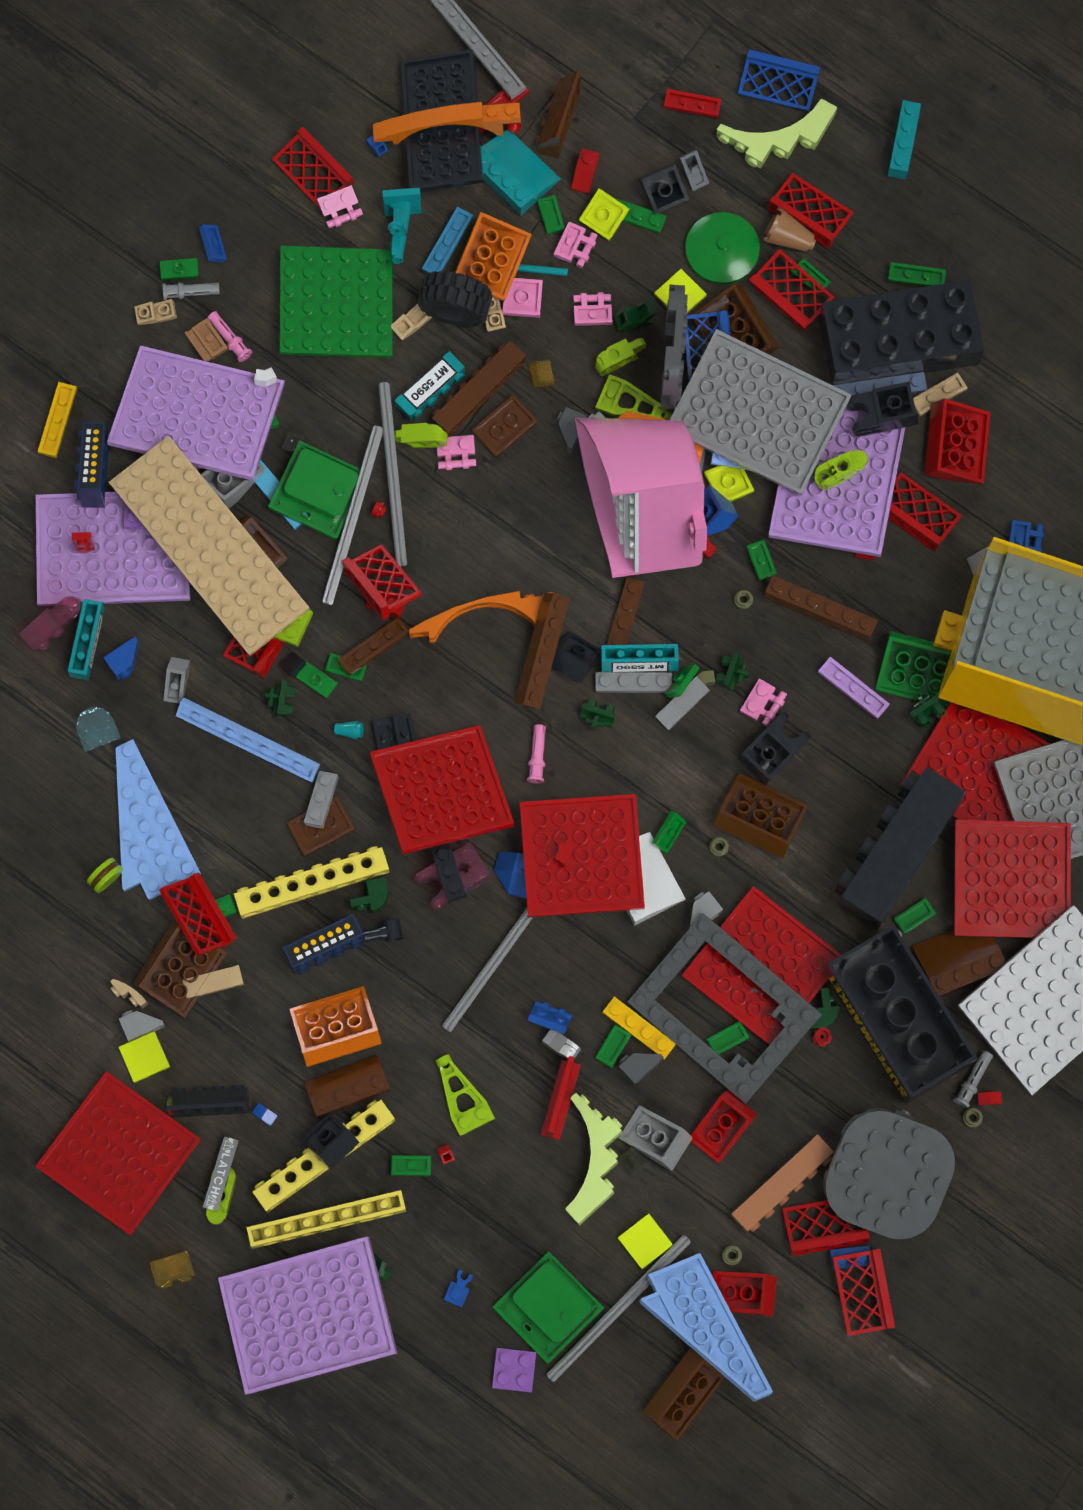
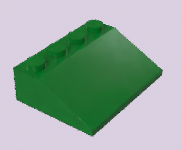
(912, 667)

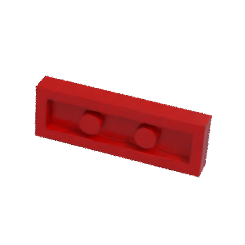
(692, 103)

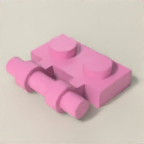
(336, 201)
(570, 242)
(592, 314)
(456, 447)
(758, 699)

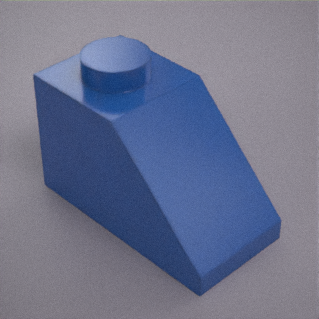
(123, 659)

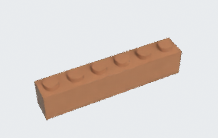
(782, 1183)

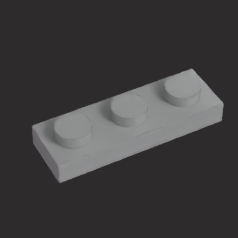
(321, 799)

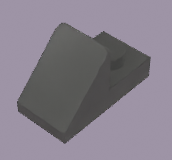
(693, 169)

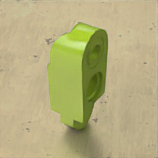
(618, 355)
(421, 435)
(854, 461)
(218, 1217)

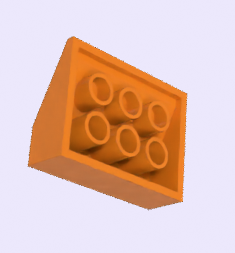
(493, 254)
(335, 1026)

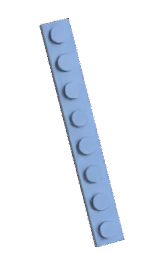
(247, 740)

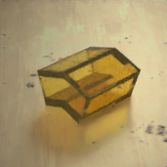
(542, 373)

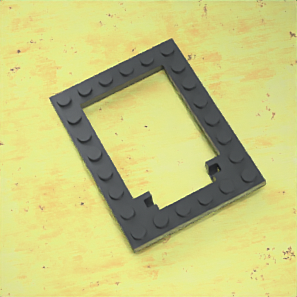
(792, 1011)

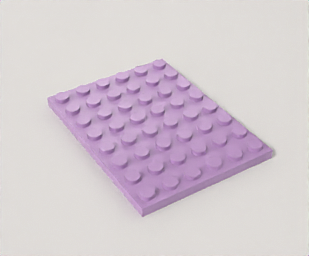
(202, 406)
(854, 512)
(121, 569)
(307, 1315)

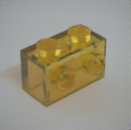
(172, 1269)

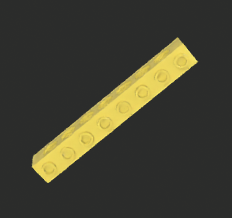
(304, 891)
(270, 1201)
(326, 1219)

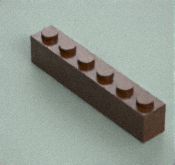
(479, 388)
(820, 608)
(542, 650)

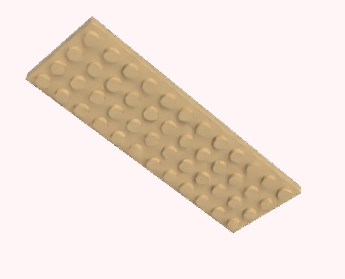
(209, 545)

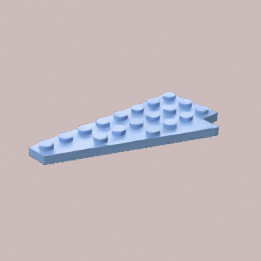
(149, 838)
(697, 1313)

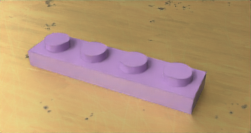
(853, 688)

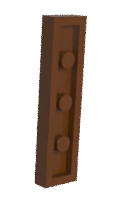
(626, 612)
(373, 646)

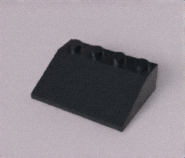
(208, 1102)

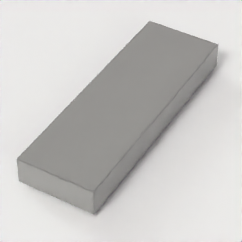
(682, 705)

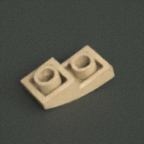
(155, 313)
(495, 317)
(124, 990)

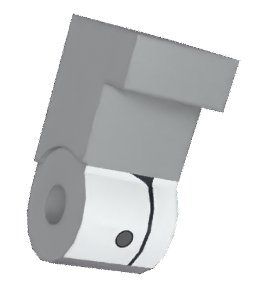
(560, 1044)

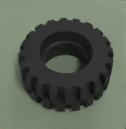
(455, 299)

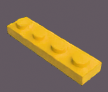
(57, 420)
(639, 1028)

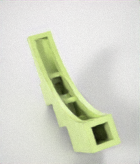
(783, 141)
(595, 1189)

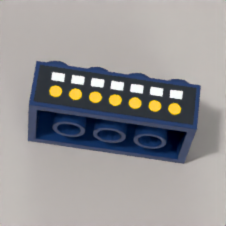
(92, 464)
(324, 944)

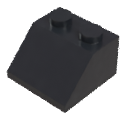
(663, 188)
(575, 657)
(330, 1141)

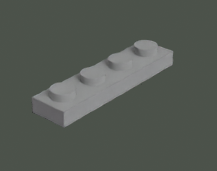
(632, 682)

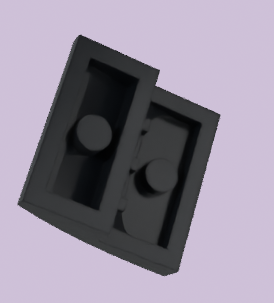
(393, 731)

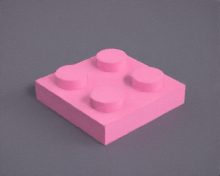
(524, 298)

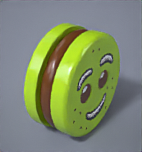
(104, 875)

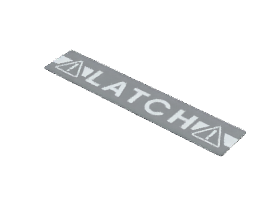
(220, 1173)

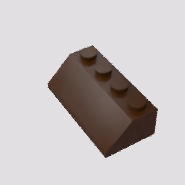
(347, 1086)
(683, 1394)

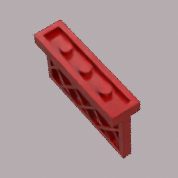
(322, 156)
(821, 234)
(778, 299)
(910, 524)
(368, 587)
(263, 661)
(207, 910)
(560, 1099)
(822, 1243)
(881, 1292)

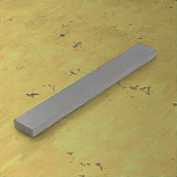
(482, 48)

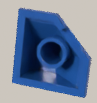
(718, 511)
(511, 873)

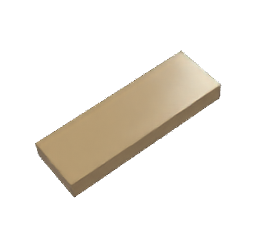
(946, 389)
(215, 981)

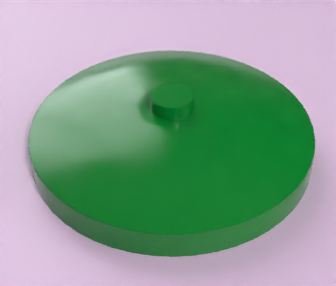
(722, 248)

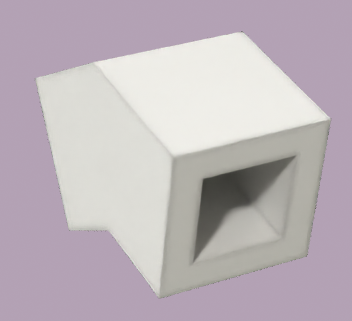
(265, 377)

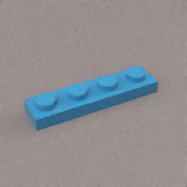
(448, 241)

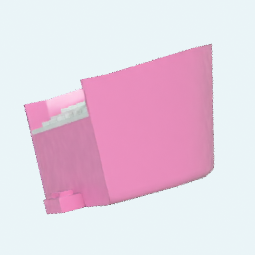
(644, 492)

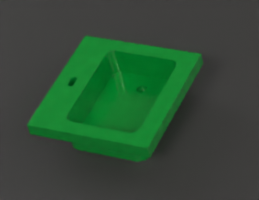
(316, 486)
(550, 1305)

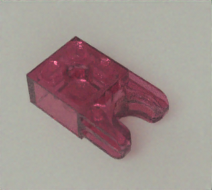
(51, 623)
(464, 857)

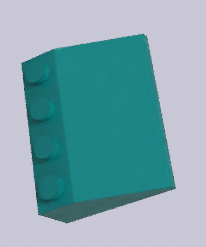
(516, 172)

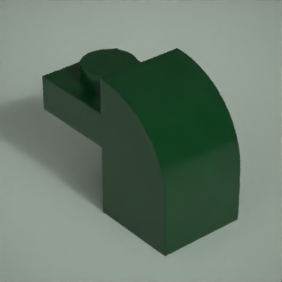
(635, 317)
(377, 897)
(828, 1013)

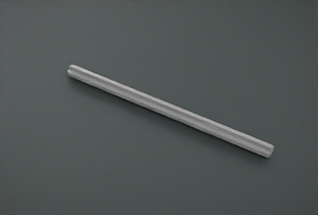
(392, 474)
(352, 515)
(487, 971)
(616, 1310)

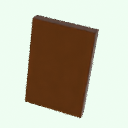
(504, 426)
(313, 838)

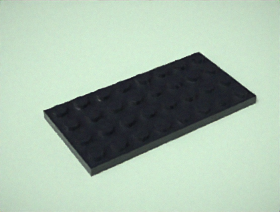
(444, 153)

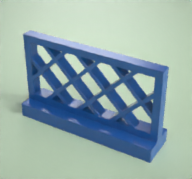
(783, 65)
(722, 324)

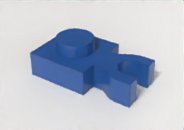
(457, 1291)

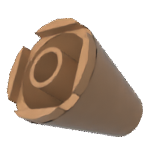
(788, 232)

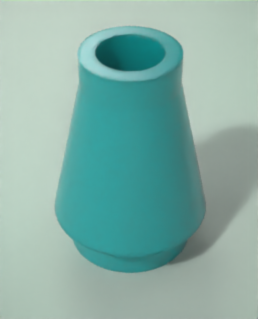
(349, 729)

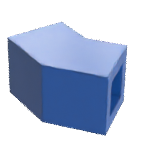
(377, 147)
(264, 1114)

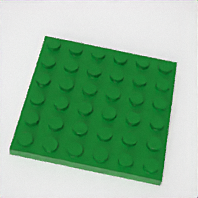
(335, 302)

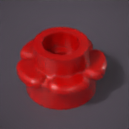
(379, 509)
(827, 1037)

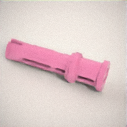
(234, 342)
(536, 763)

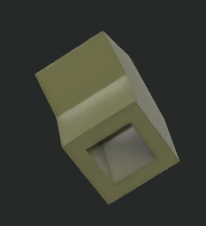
(707, 677)

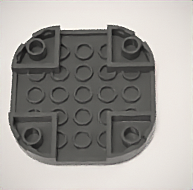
(675, 346)
(889, 1174)

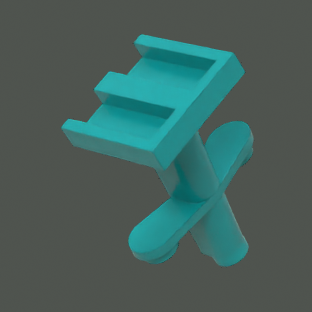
(400, 205)

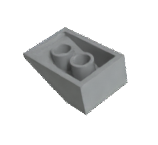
(230, 487)
(656, 1137)

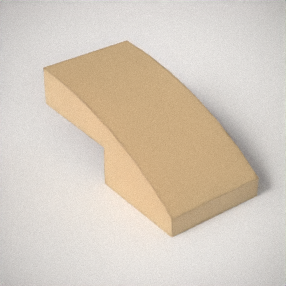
(410, 323)

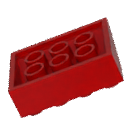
(957, 442)

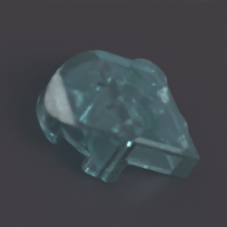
(96, 728)

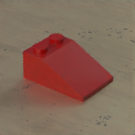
(723, 1126)
(747, 1292)

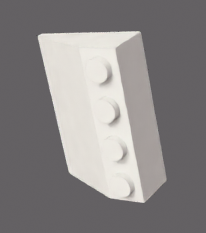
(658, 882)

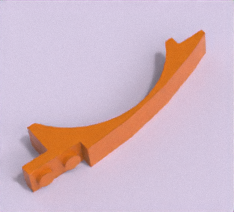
(473, 114)
(525, 607)

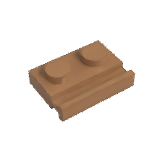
(206, 340)

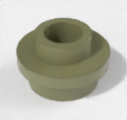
(743, 593)
(719, 840)
(972, 1111)
(738, 1253)

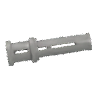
(181, 290)
(969, 1087)

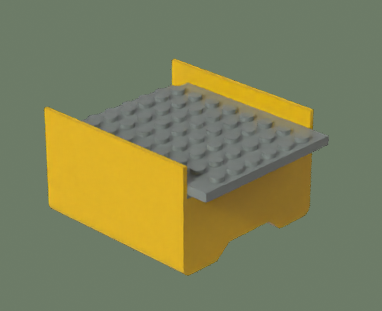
(1019, 642)

